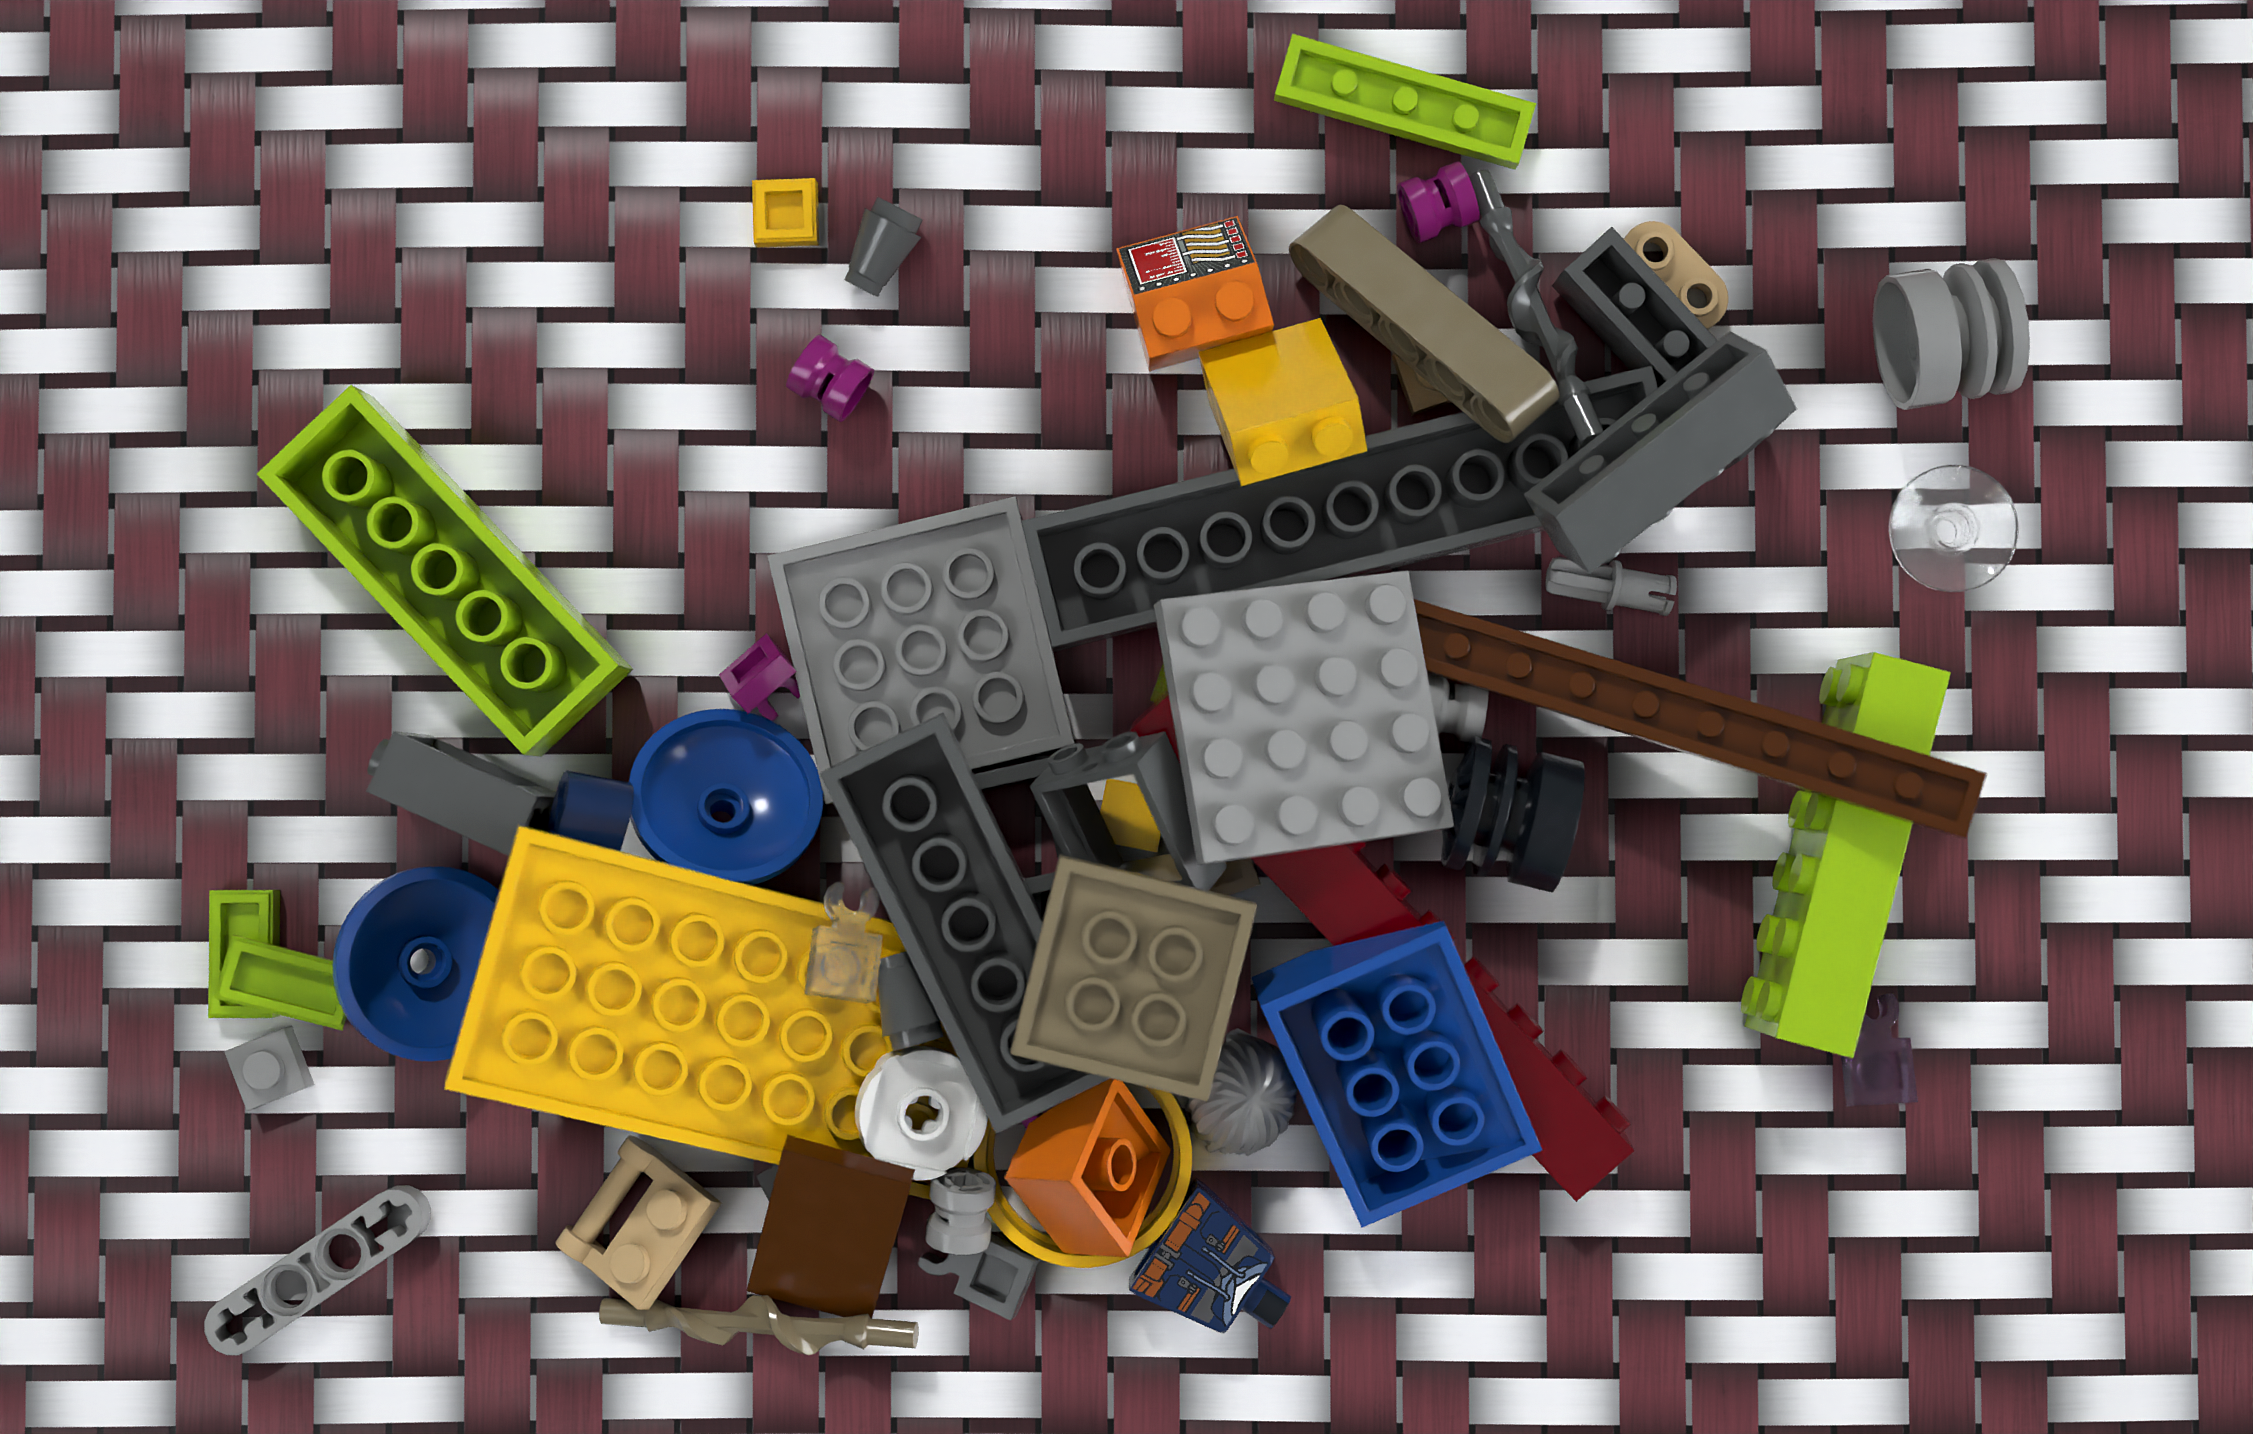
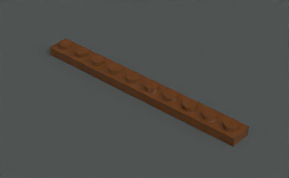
(1700, 721)

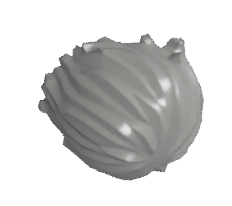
(1248, 1097)

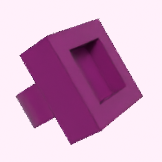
(758, 675)

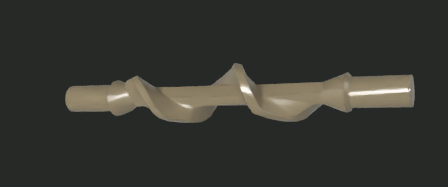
(763, 1317)

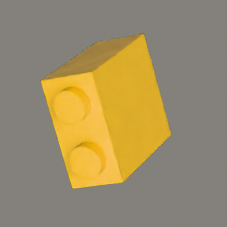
(1282, 401)

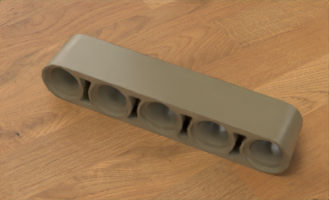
(1424, 323)

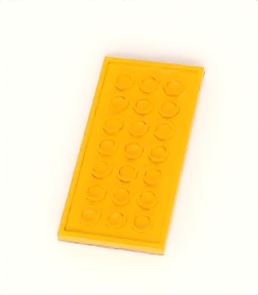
(666, 1006)

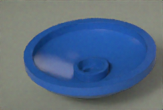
(730, 766)
(372, 971)

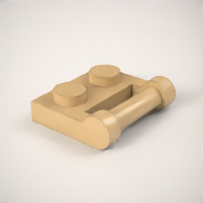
(653, 1235)

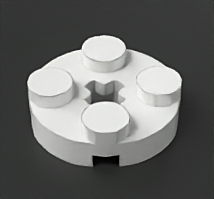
(900, 1081)

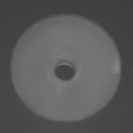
(1982, 520)

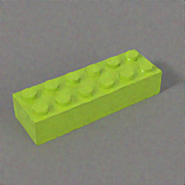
(445, 571)
(1840, 868)

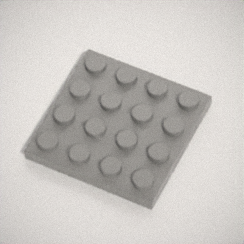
(922, 627)
(1302, 716)

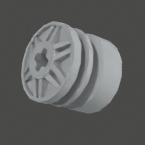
(1950, 333)

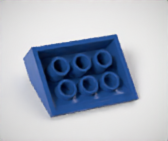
(1396, 1067)

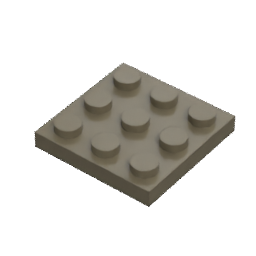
(1133, 978)

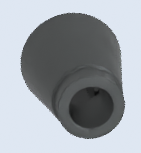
(881, 245)
(905, 1005)

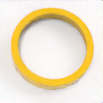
(1043, 1246)

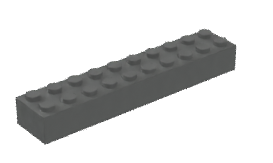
(1398, 504)

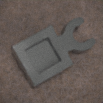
(991, 1278)

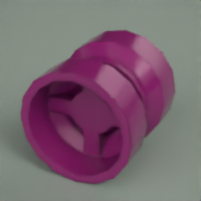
(1438, 202)
(829, 378)

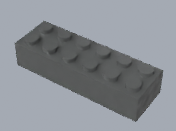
(953, 906)

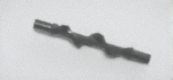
(1529, 311)

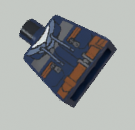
(1210, 1266)

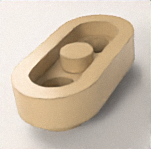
(1682, 269)

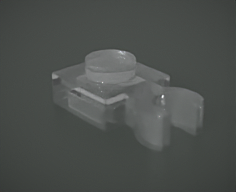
(843, 956)

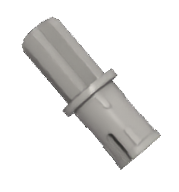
(1611, 586)

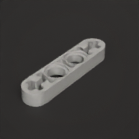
(318, 1269)

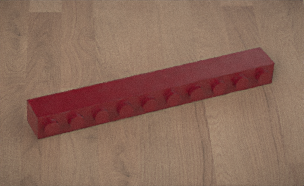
(1356, 902)

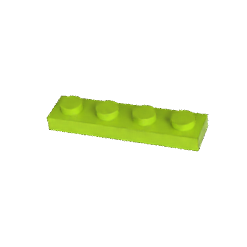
(1404, 101)

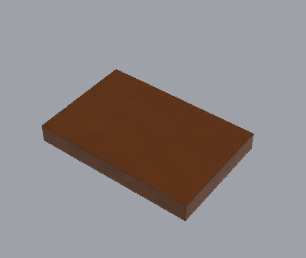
(829, 1228)

